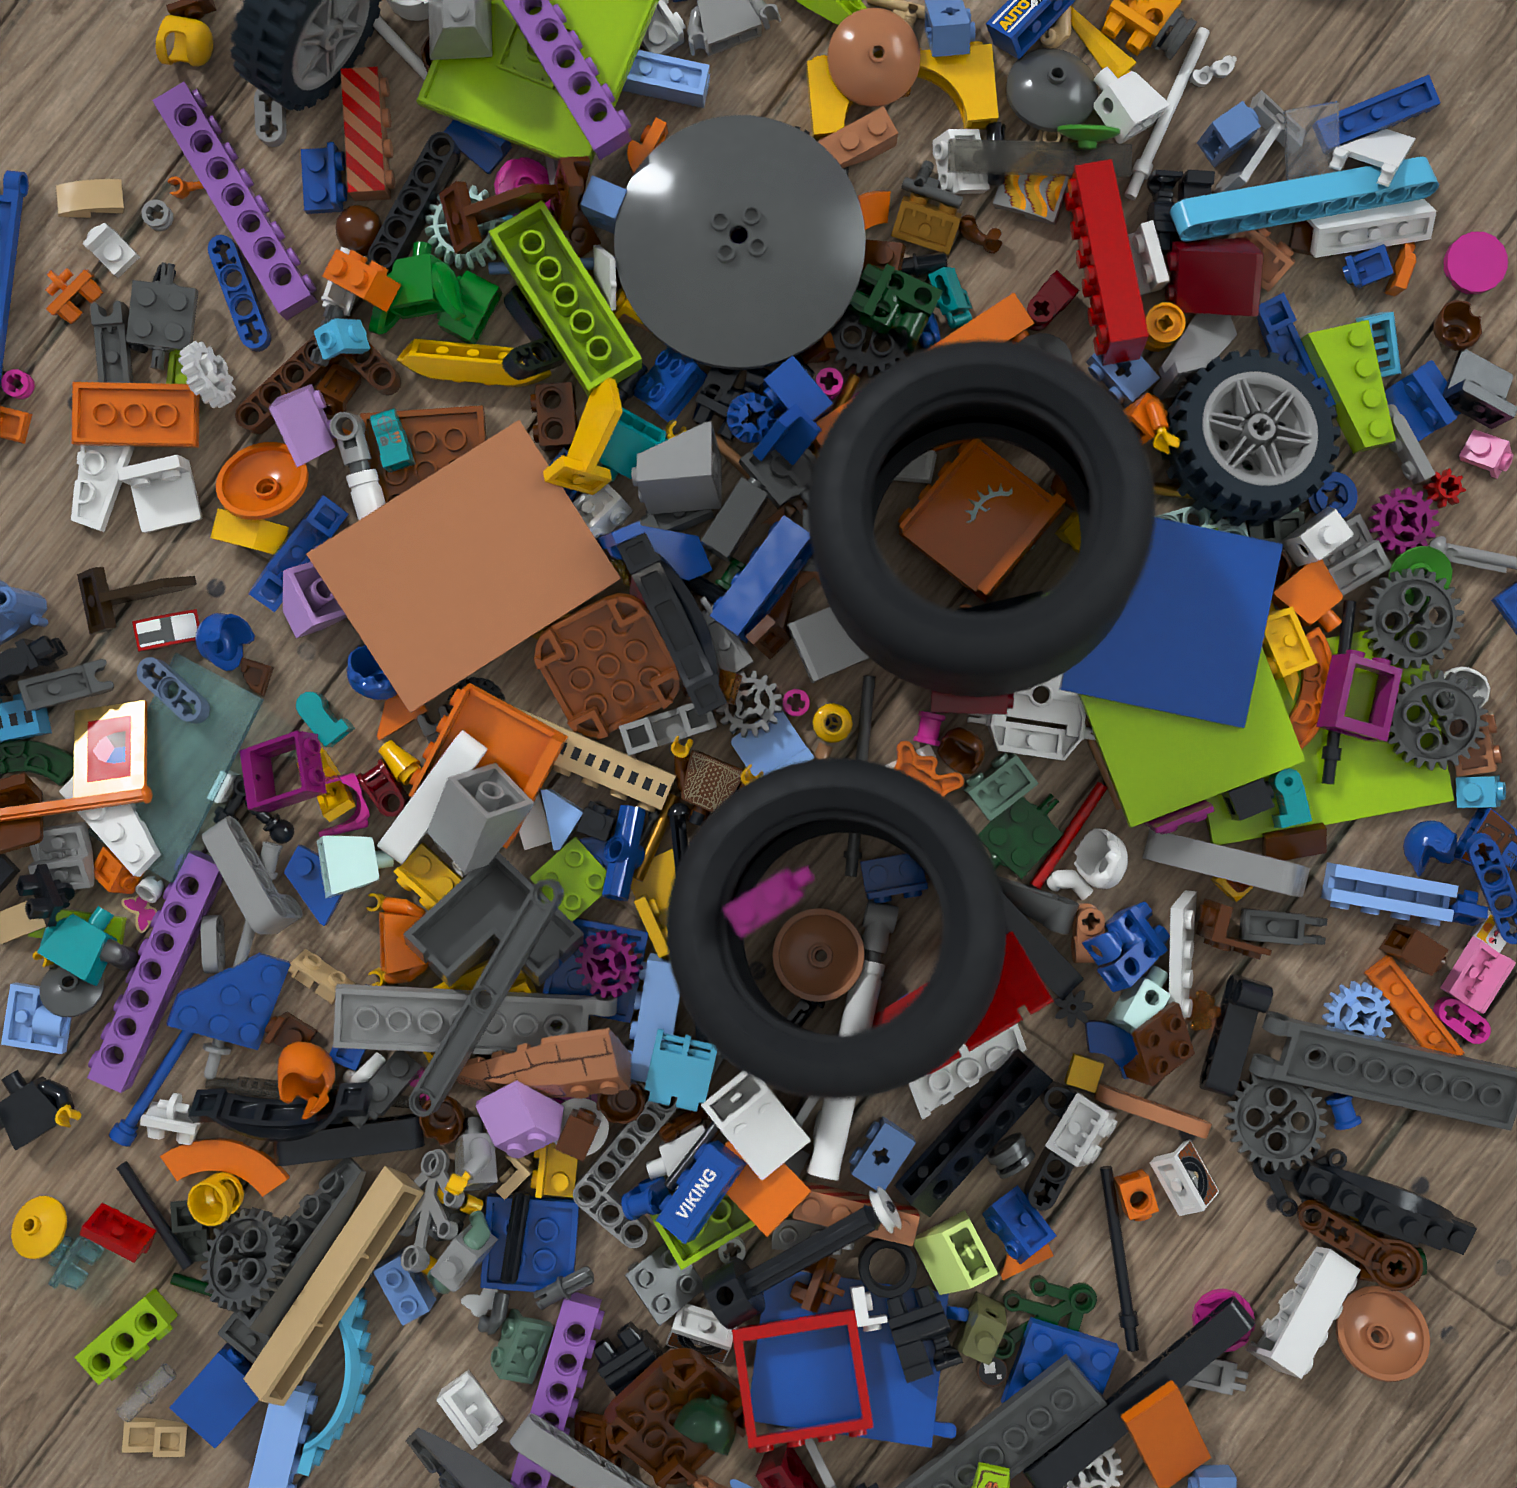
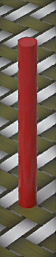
(1068, 835)

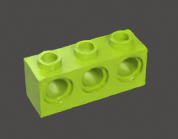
(114, 1343)

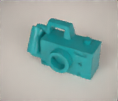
(953, 298)

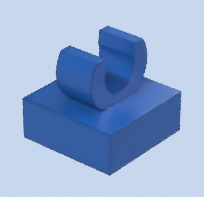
(1466, 909)

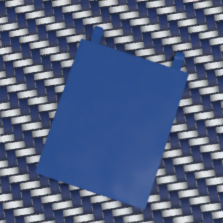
(812, 1379)

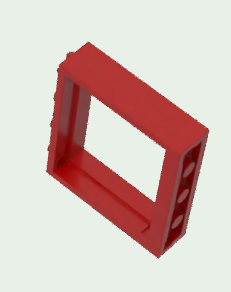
(823, 1432)

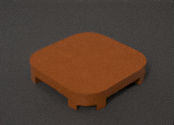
(607, 665)

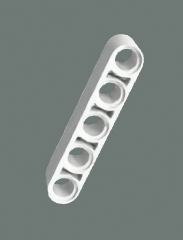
(417, 815)

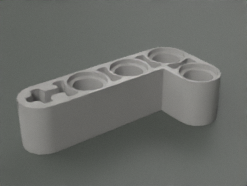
(248, 879)

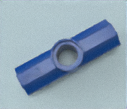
(624, 853)

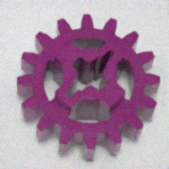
(1412, 526)
(596, 966)

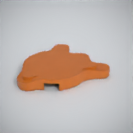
(924, 769)

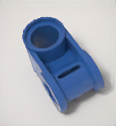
(644, 1198)

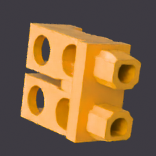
(1140, 19)

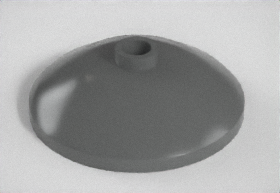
(1047, 100)

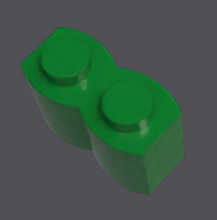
(479, 303)

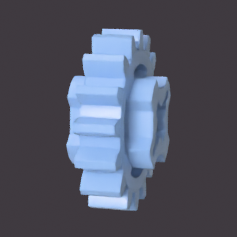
(1360, 1015)

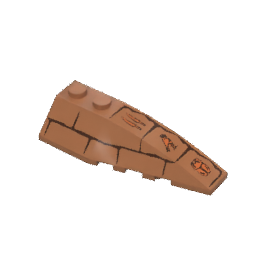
(559, 1067)

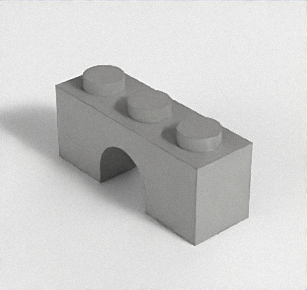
(664, 728)

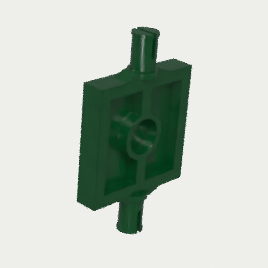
(1021, 835)

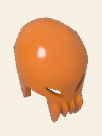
(306, 1073)

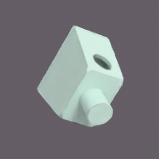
(349, 863)
(1140, 1001)

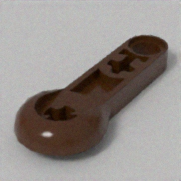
(1367, 1248)

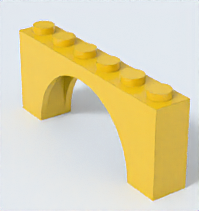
(964, 77)

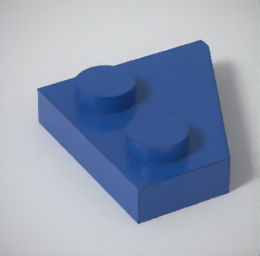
(306, 877)

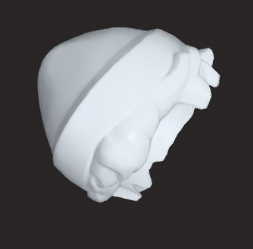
(1101, 858)

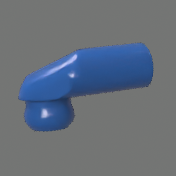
(931, 333)

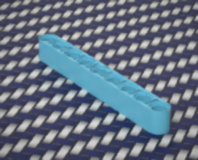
(1300, 200)

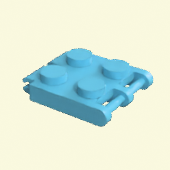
(680, 1071)

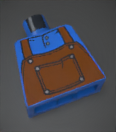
(1502, 832)

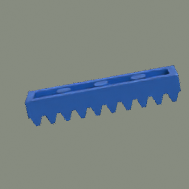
(1387, 109)

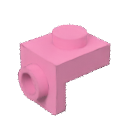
(1487, 453)

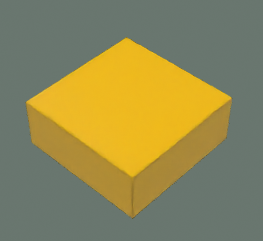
(1084, 1072)

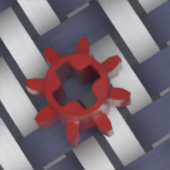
(1450, 483)

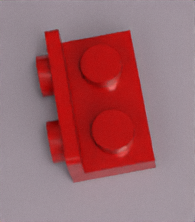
(118, 1232)

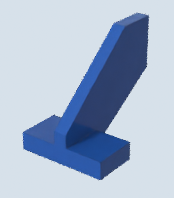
(679, 549)

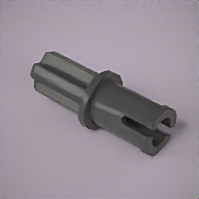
(564, 1287)

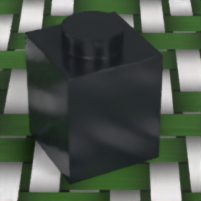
(1249, 799)

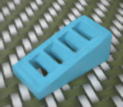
(1388, 331)

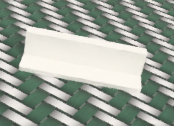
(1372, 227)

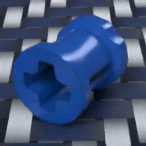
(1343, 1111)

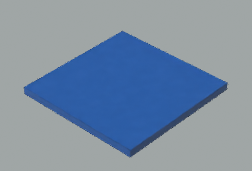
(1189, 627)

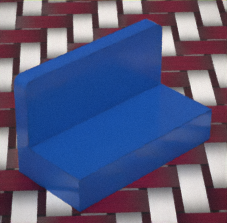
(478, 145)
(789, 436)

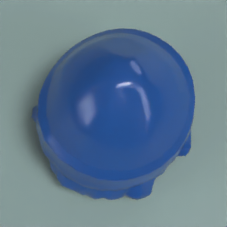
(367, 676)

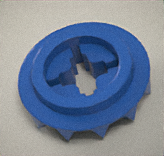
(738, 412)
(1345, 492)

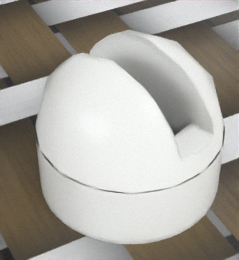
(150, 889)

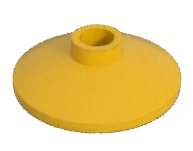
(48, 1231)

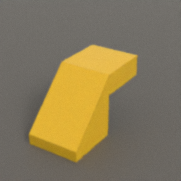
(252, 534)
(338, 796)

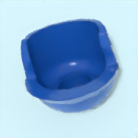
(222, 639)
(1428, 841)

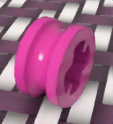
(9, 388)
(787, 707)

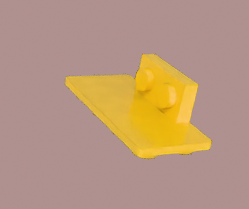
(653, 899)

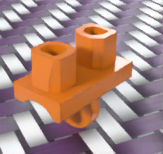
(81, 284)

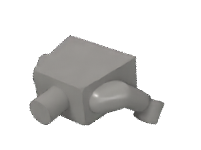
(727, 23)

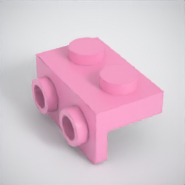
(1478, 975)

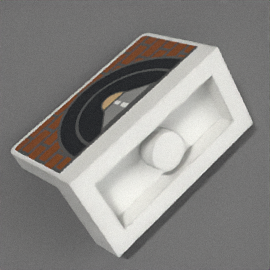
(1185, 1179)
(701, 1331)

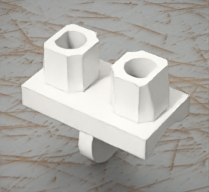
(170, 1116)

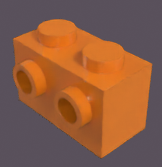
(362, 280)

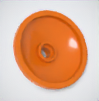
(261, 481)

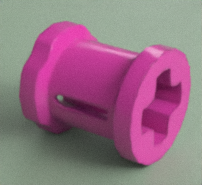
(837, 380)
(929, 728)

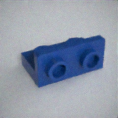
(323, 179)
(892, 876)
(1018, 1225)

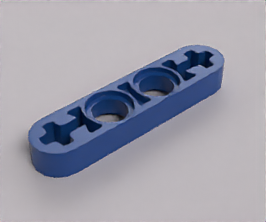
(236, 294)
(1495, 889)

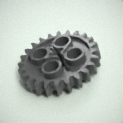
(1431, 636)
(1460, 706)
(1294, 1142)
(249, 1281)

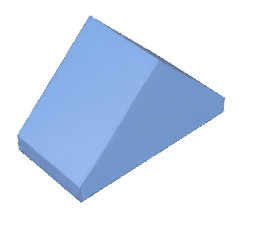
(561, 817)

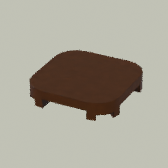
(644, 1414)

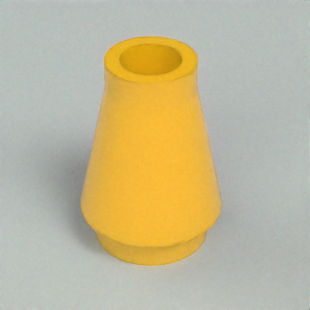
(399, 761)

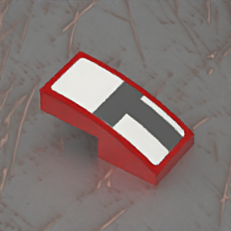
(166, 630)

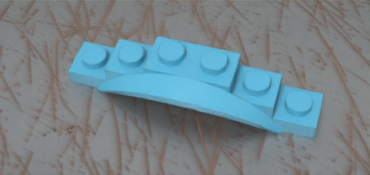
(357, 1373)

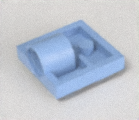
(31, 1024)

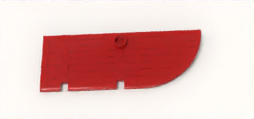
(1017, 988)

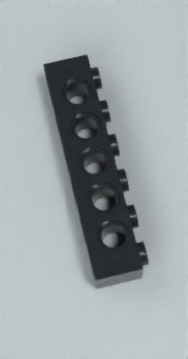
(973, 1133)

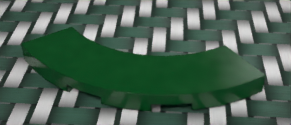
(38, 759)

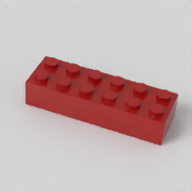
(1106, 263)

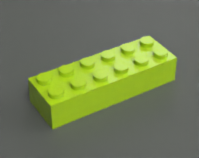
(565, 298)

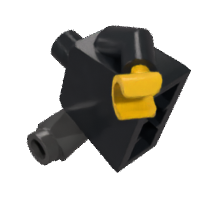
(34, 1108)

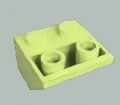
(954, 1255)

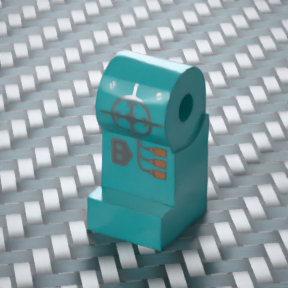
(392, 441)
(315, 712)
(1290, 798)

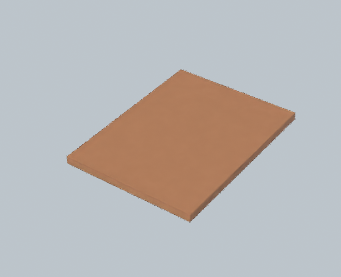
(463, 566)

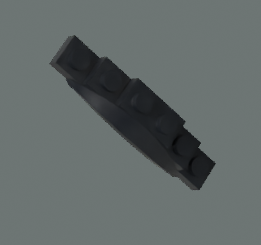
(677, 621)
(274, 1119)
(1386, 1207)

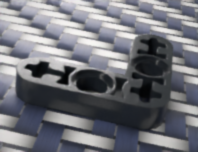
(540, 344)

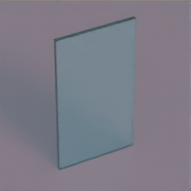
(190, 761)

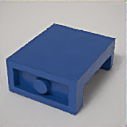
(217, 1396)

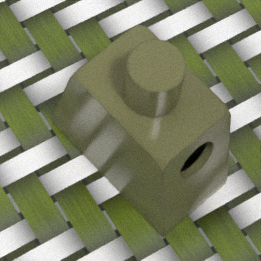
(981, 1332)

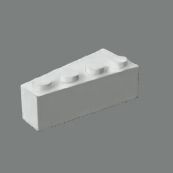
(1306, 1313)

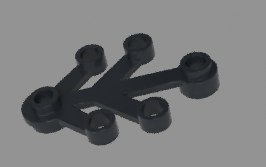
(1275, 1183)

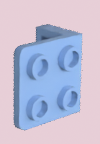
(772, 749)

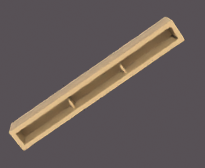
(333, 1286)

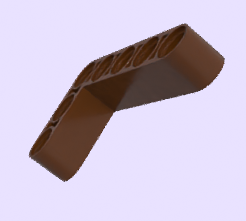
(282, 381)

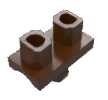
(821, 1287)

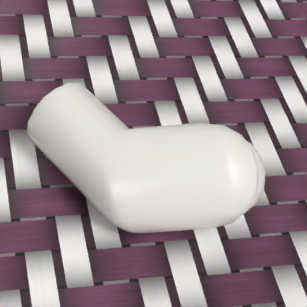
(1069, 879)
(367, 1071)

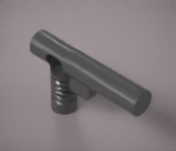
(929, 187)

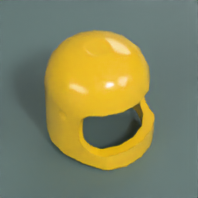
(191, 44)
(215, 1198)

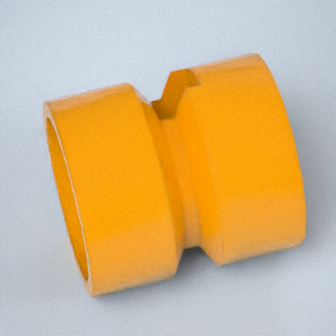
(1164, 326)

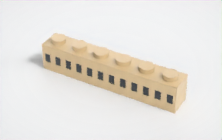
(612, 769)

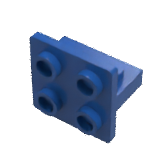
(670, 384)
(1421, 400)

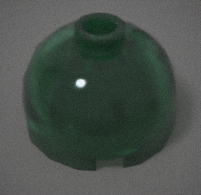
(708, 1422)

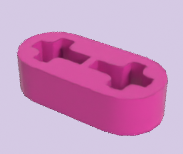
(1465, 1015)

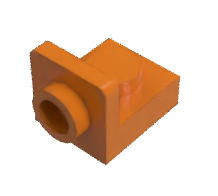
(113, 874)

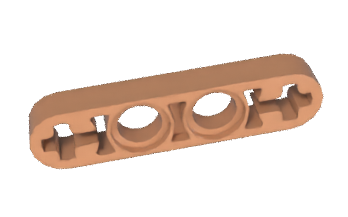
(1152, 1111)

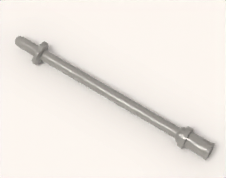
(269, 858)

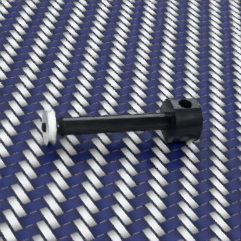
(737, 1290)

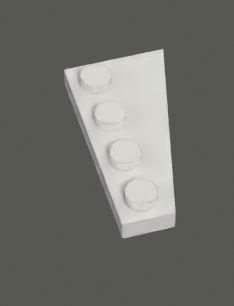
(98, 483)
(122, 833)
(1181, 950)
(965, 1071)

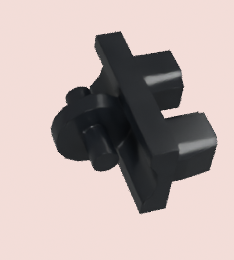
(49, 895)

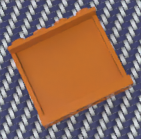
(993, 543)
(513, 739)

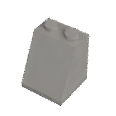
(460, 29)
(681, 473)
(824, 645)
(478, 815)

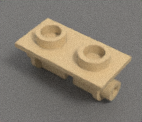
(310, 968)

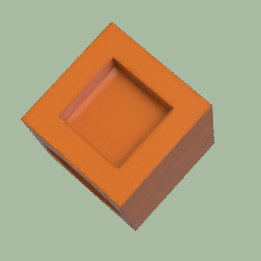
(1131, 1183)

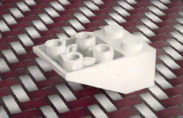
(756, 1123)

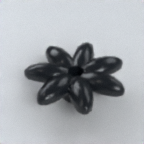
(1072, 1014)

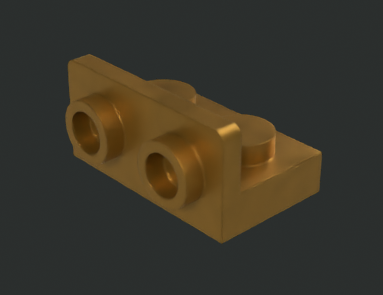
(926, 223)

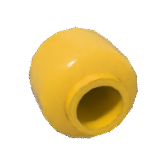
(843, 724)

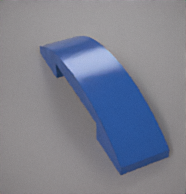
(1282, 338)
(310, 532)

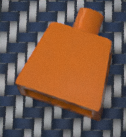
(1311, 594)

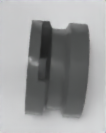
(1174, 40)
(1011, 1155)

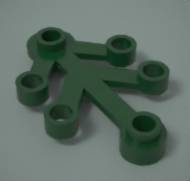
(1047, 1312)

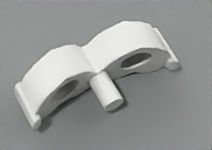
(1218, 69)

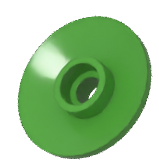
(1088, 134)
(1426, 558)

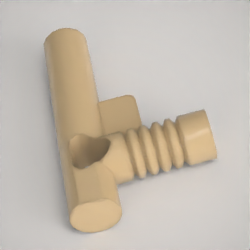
(902, 8)

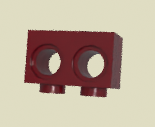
(783, 1470)

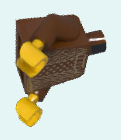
(705, 779)

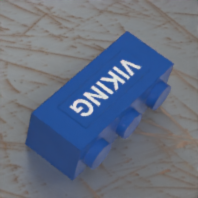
(700, 1190)

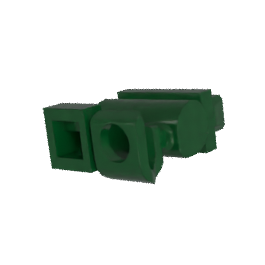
(891, 293)

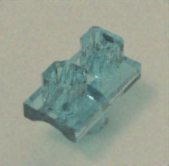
(68, 1272)

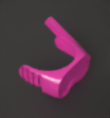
(361, 814)

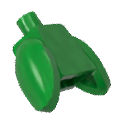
(425, 289)

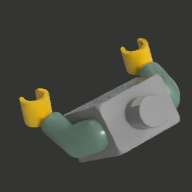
(464, 1252)

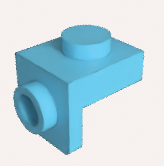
(341, 337)
(1480, 791)

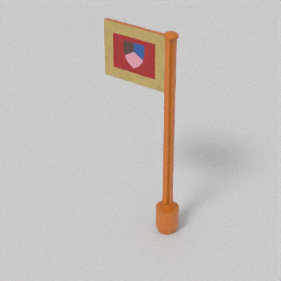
(107, 763)

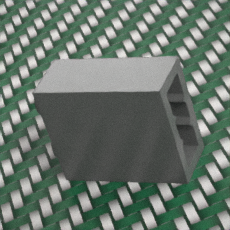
(735, 519)

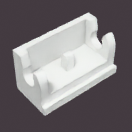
(470, 1409)

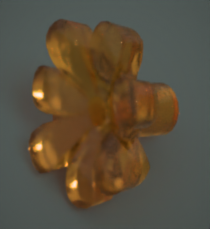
(1203, 1011)

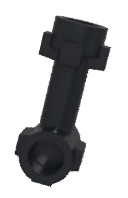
(234, 803)

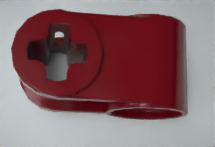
(1051, 299)
(380, 786)

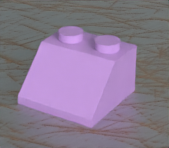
(303, 423)
(520, 1119)

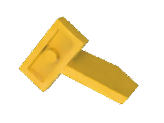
(595, 428)

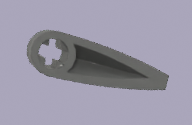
(1043, 906)

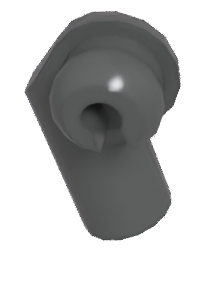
(498, 1314)

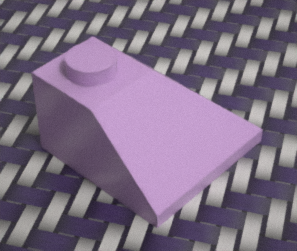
(308, 601)

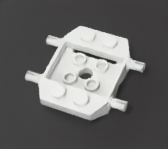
(1036, 740)

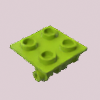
(579, 876)

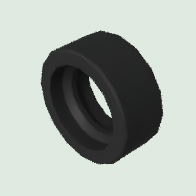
(881, 1290)

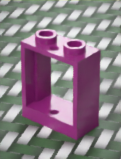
(1337, 692)
(257, 763)

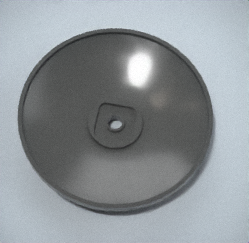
(753, 298)

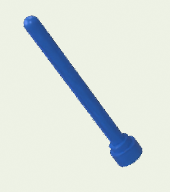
(125, 1131)

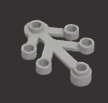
(434, 1174)

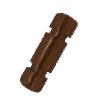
(682, 1124)

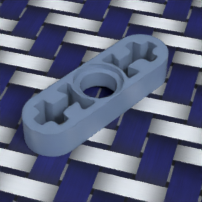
(185, 693)

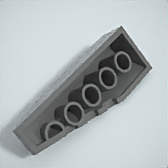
(311, 1235)
(453, 1464)

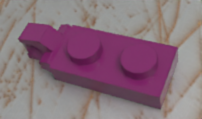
(767, 900)

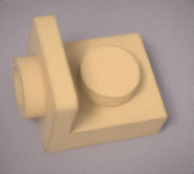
(513, 1178)

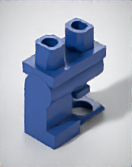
(1128, 946)

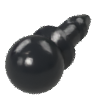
(279, 829)

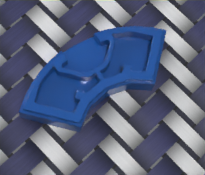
(1110, 1041)

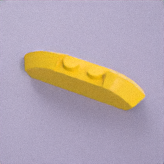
(462, 363)

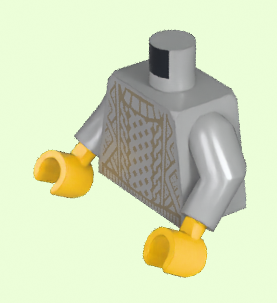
(473, 1161)

